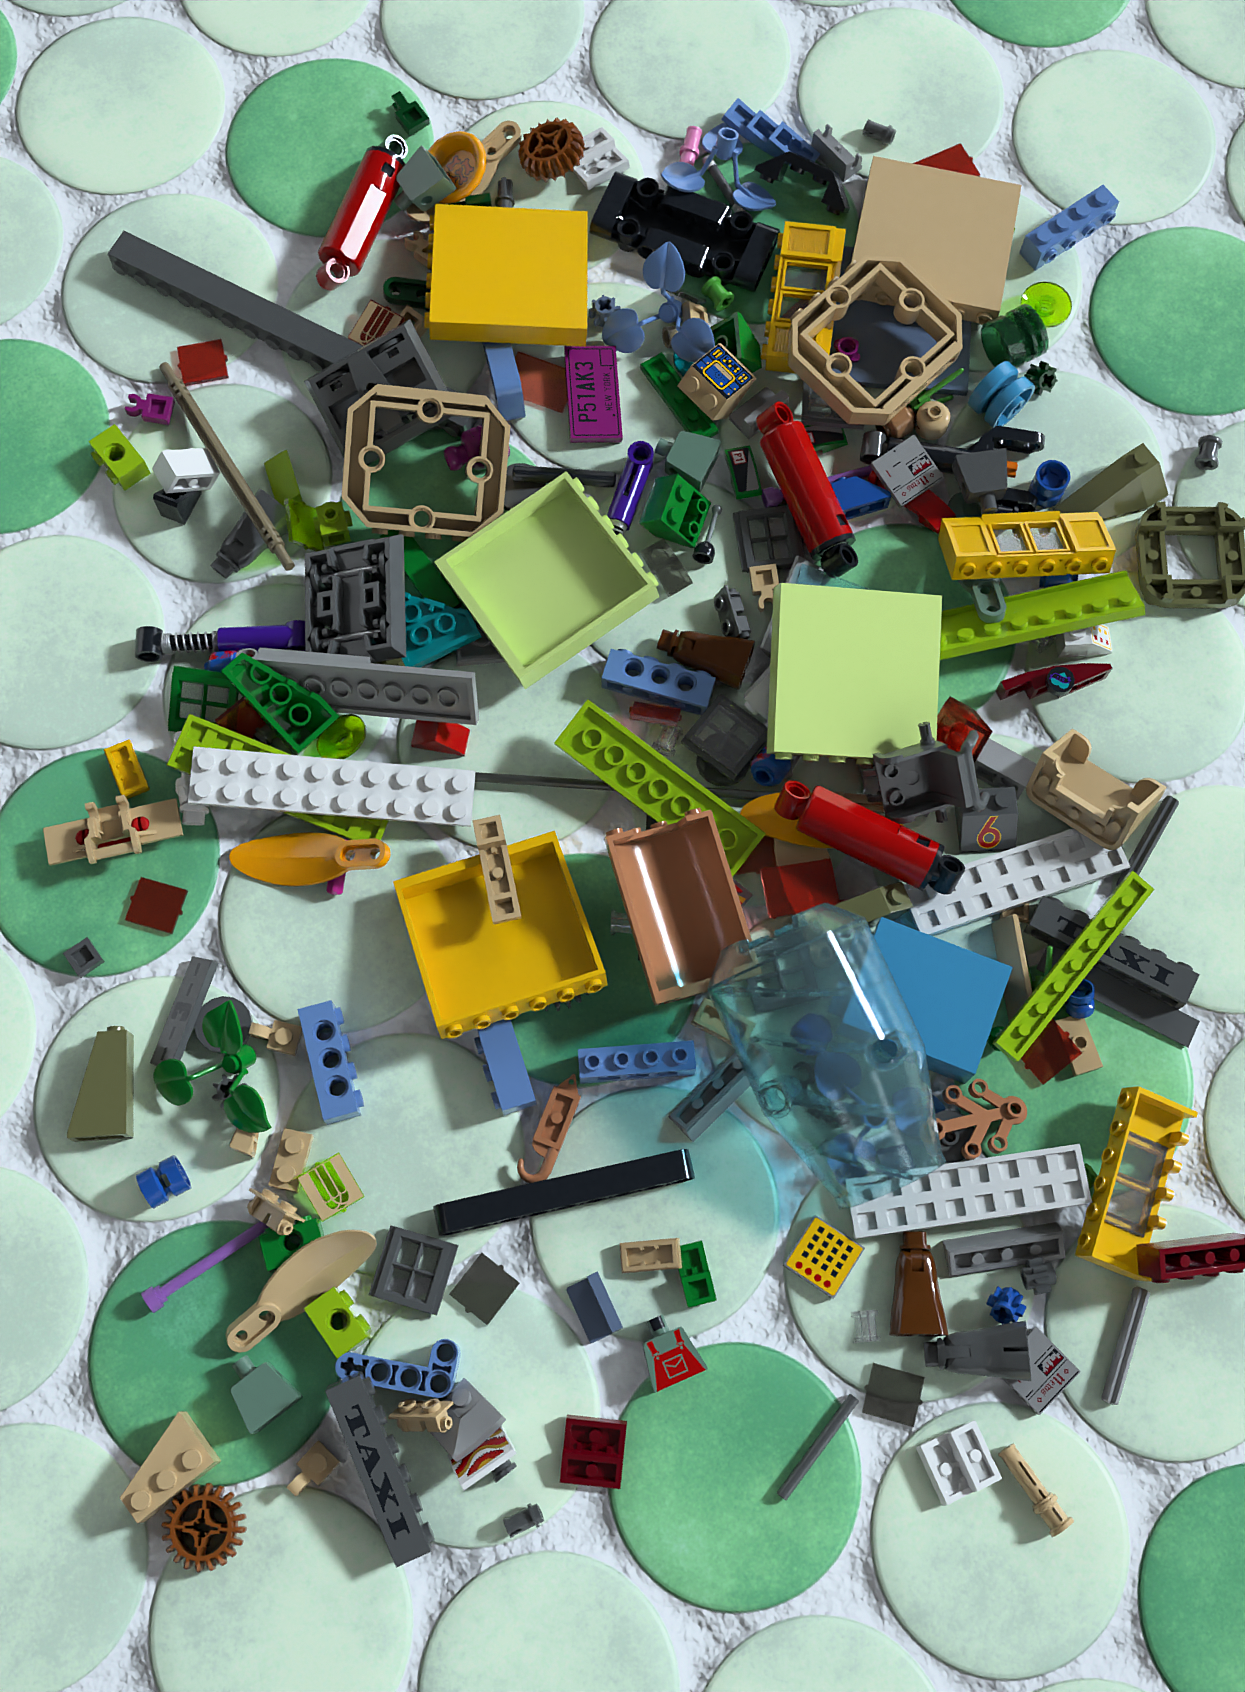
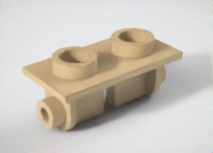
(266, 1205)
(413, 1414)

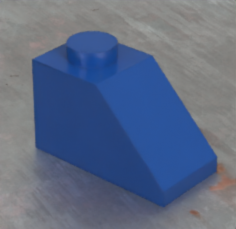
(859, 496)

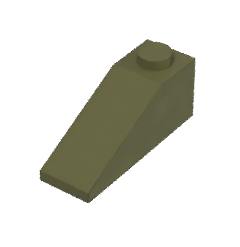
(885, 902)

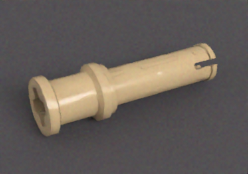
(1044, 1502)

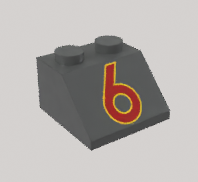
(993, 827)

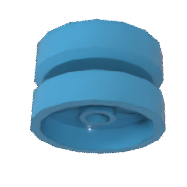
(1001, 394)

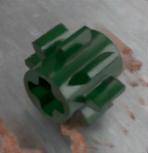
(1042, 377)

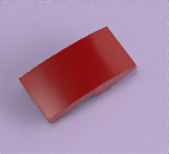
(930, 510)

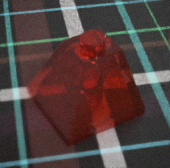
(955, 723)

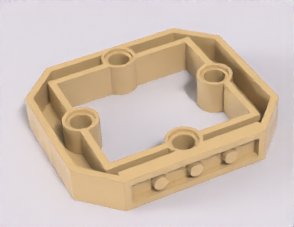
(904, 286)
(492, 453)

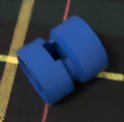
(1050, 483)
(154, 1187)

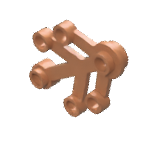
(981, 1117)

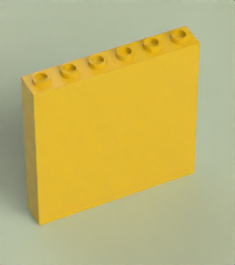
(507, 275)
(504, 969)

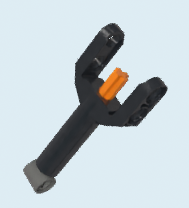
(999, 437)

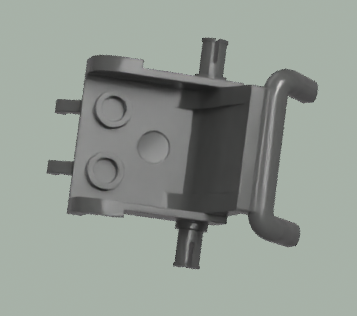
(926, 779)

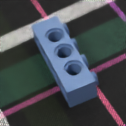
(667, 693)
(313, 1020)
(636, 1062)

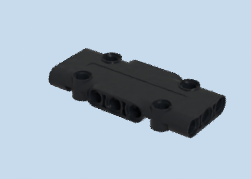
(696, 225)

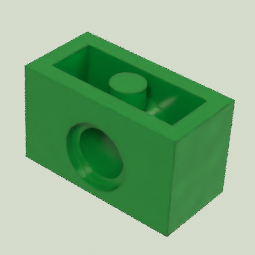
(275, 1247)

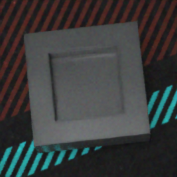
(83, 957)

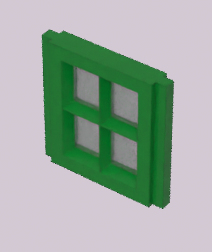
(200, 694)

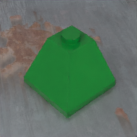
(738, 340)

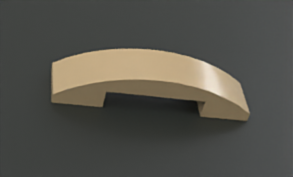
(497, 869)

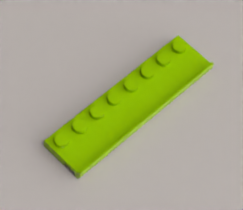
(1042, 614)

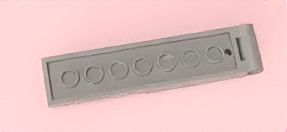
(364, 688)

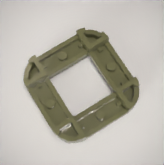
(1229, 538)

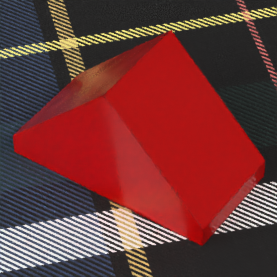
(440, 737)

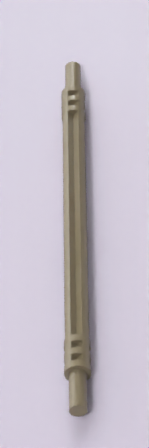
(227, 467)

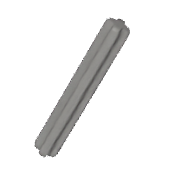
(1125, 1346)

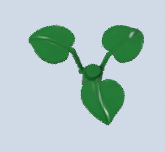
(221, 1030)

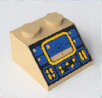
(717, 382)

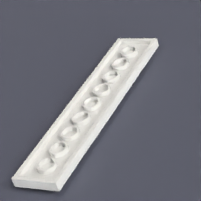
(331, 787)

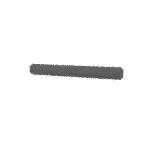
(817, 1447)

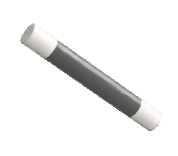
(722, 184)

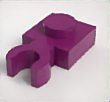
(153, 409)

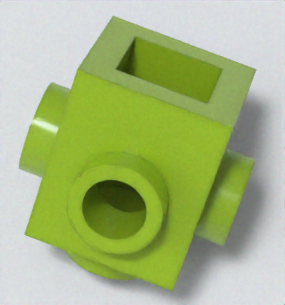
(333, 523)

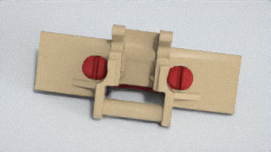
(112, 831)

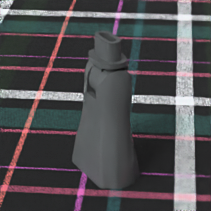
(244, 541)
(990, 1351)

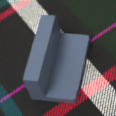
(594, 1308)

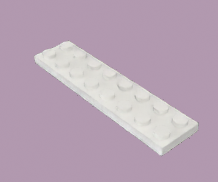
(1015, 880)
(979, 1192)

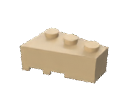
(171, 1467)

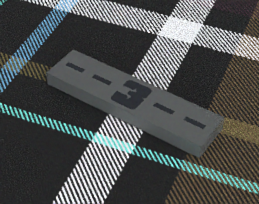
(185, 1010)

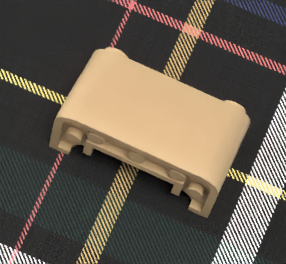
(1088, 795)

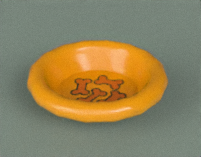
(462, 160)

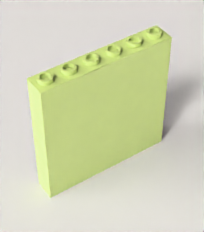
(548, 579)
(851, 671)

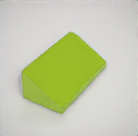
(282, 478)

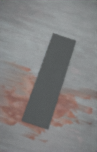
(1135, 1003)

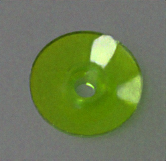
(1051, 297)
(342, 737)

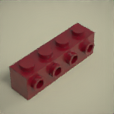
(1192, 1257)

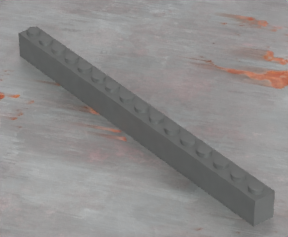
(240, 309)

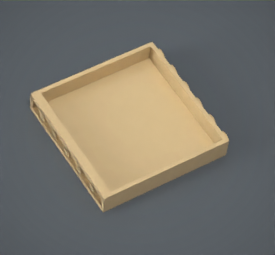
(946, 227)

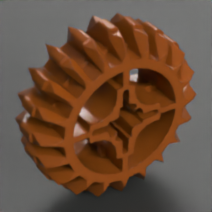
(551, 149)
(201, 1542)

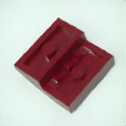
(593, 1451)

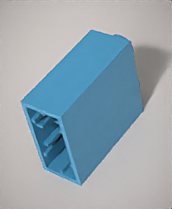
(947, 993)

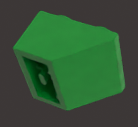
(675, 511)

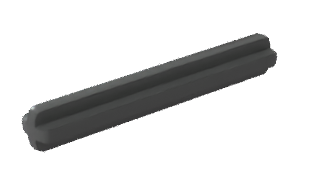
(1151, 836)

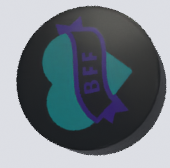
(1059, 681)

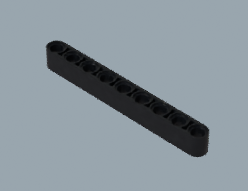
(563, 1192)

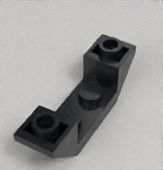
(834, 195)

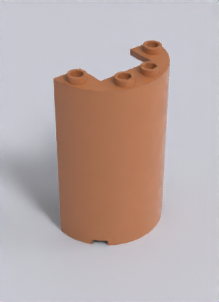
(677, 901)

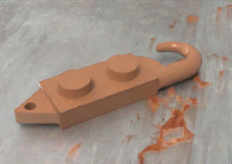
(553, 1128)

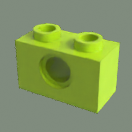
(111, 445)
(322, 1314)

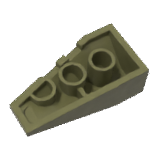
(1123, 487)

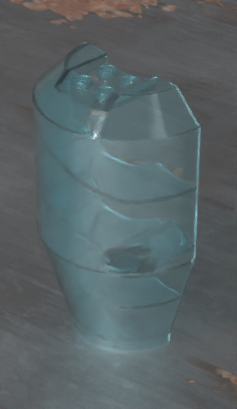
(813, 1023)

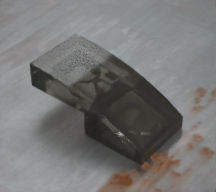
(666, 566)

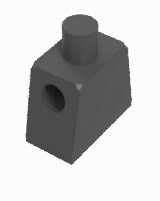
(982, 477)

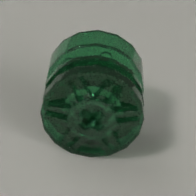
(1015, 337)

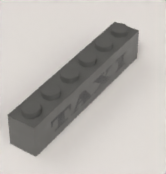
(1123, 959)
(379, 1469)

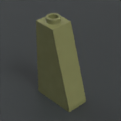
(107, 1090)

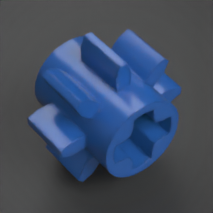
(1006, 1305)

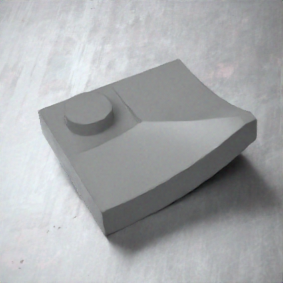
(472, 1421)

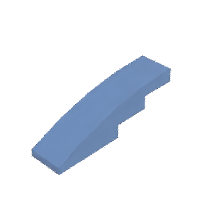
(765, 133)

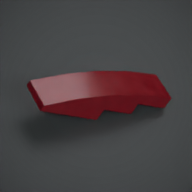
(1034, 681)

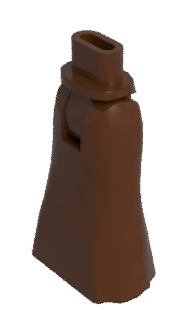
(718, 655)
(916, 1297)

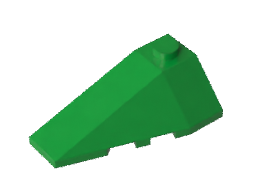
(285, 706)

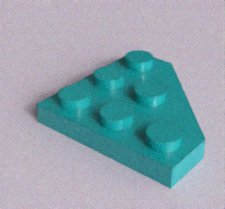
(435, 630)

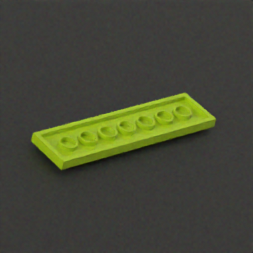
(651, 779)

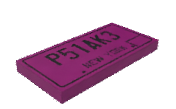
(593, 394)

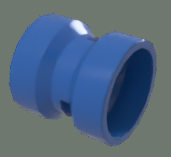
(1081, 1001)

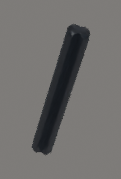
(548, 474)

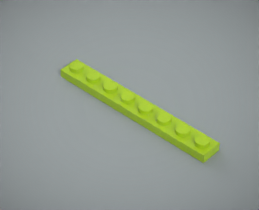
(1073, 966)

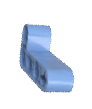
(505, 380)
(397, 1369)

